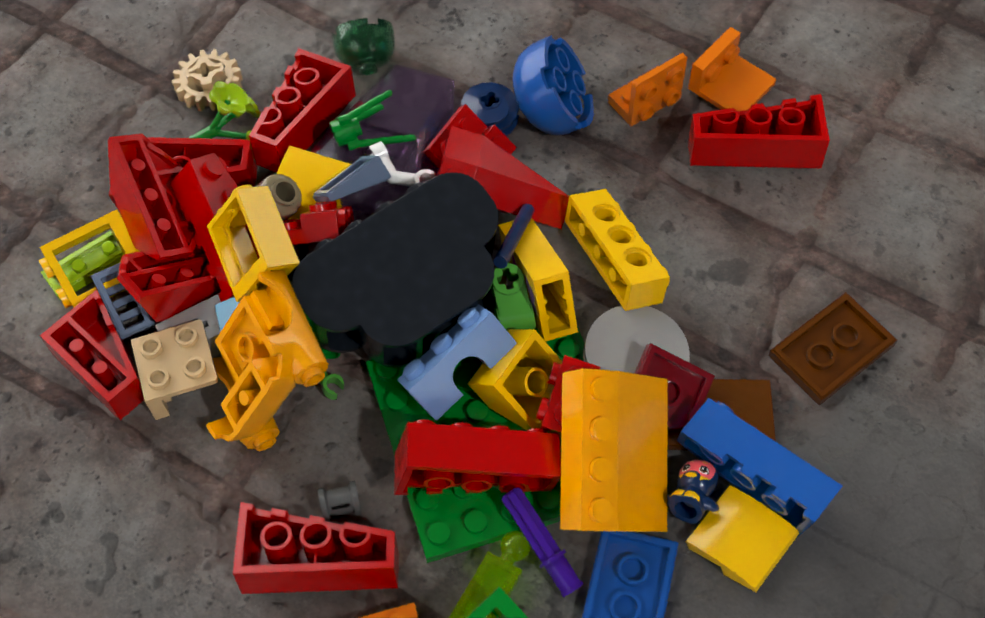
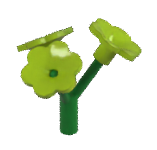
(232, 103)

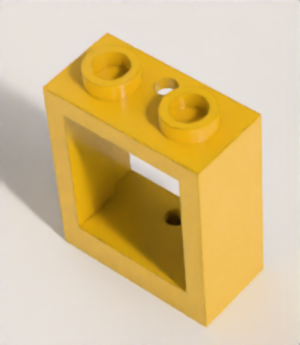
(235, 250)
(52, 267)

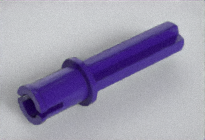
(541, 541)

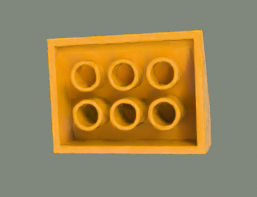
(613, 451)

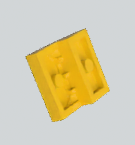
(310, 173)
(743, 538)

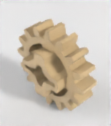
(199, 76)

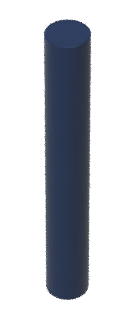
(513, 237)

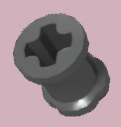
(339, 501)

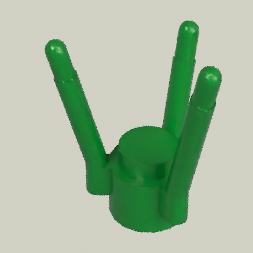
(347, 127)

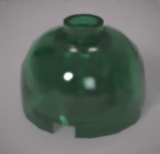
(364, 44)

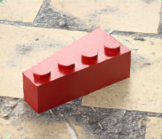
(310, 555)

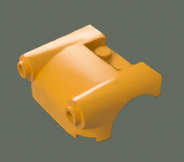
(264, 355)

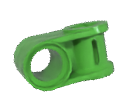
(512, 305)

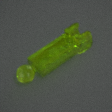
(492, 573)

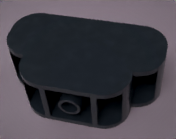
(402, 271)

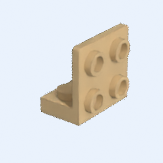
(173, 364)

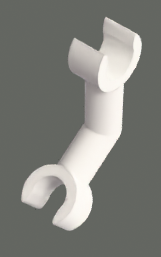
(399, 177)

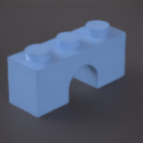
(431, 376)

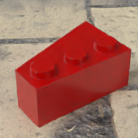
(96, 355)

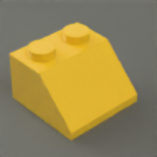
(518, 380)

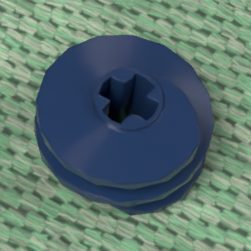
(493, 105)

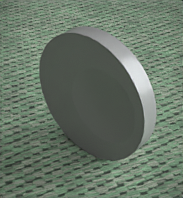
(621, 336)

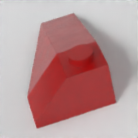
(503, 177)

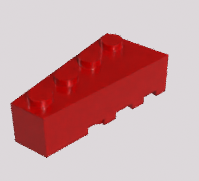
(301, 109)
(761, 136)
(233, 153)
(201, 191)
(475, 458)

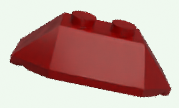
(143, 193)
(167, 285)

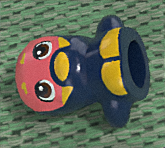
(694, 486)

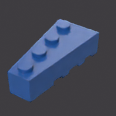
(758, 465)

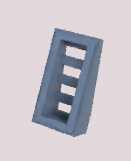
(358, 176)
(133, 330)

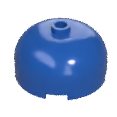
(549, 87)

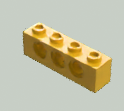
(617, 249)

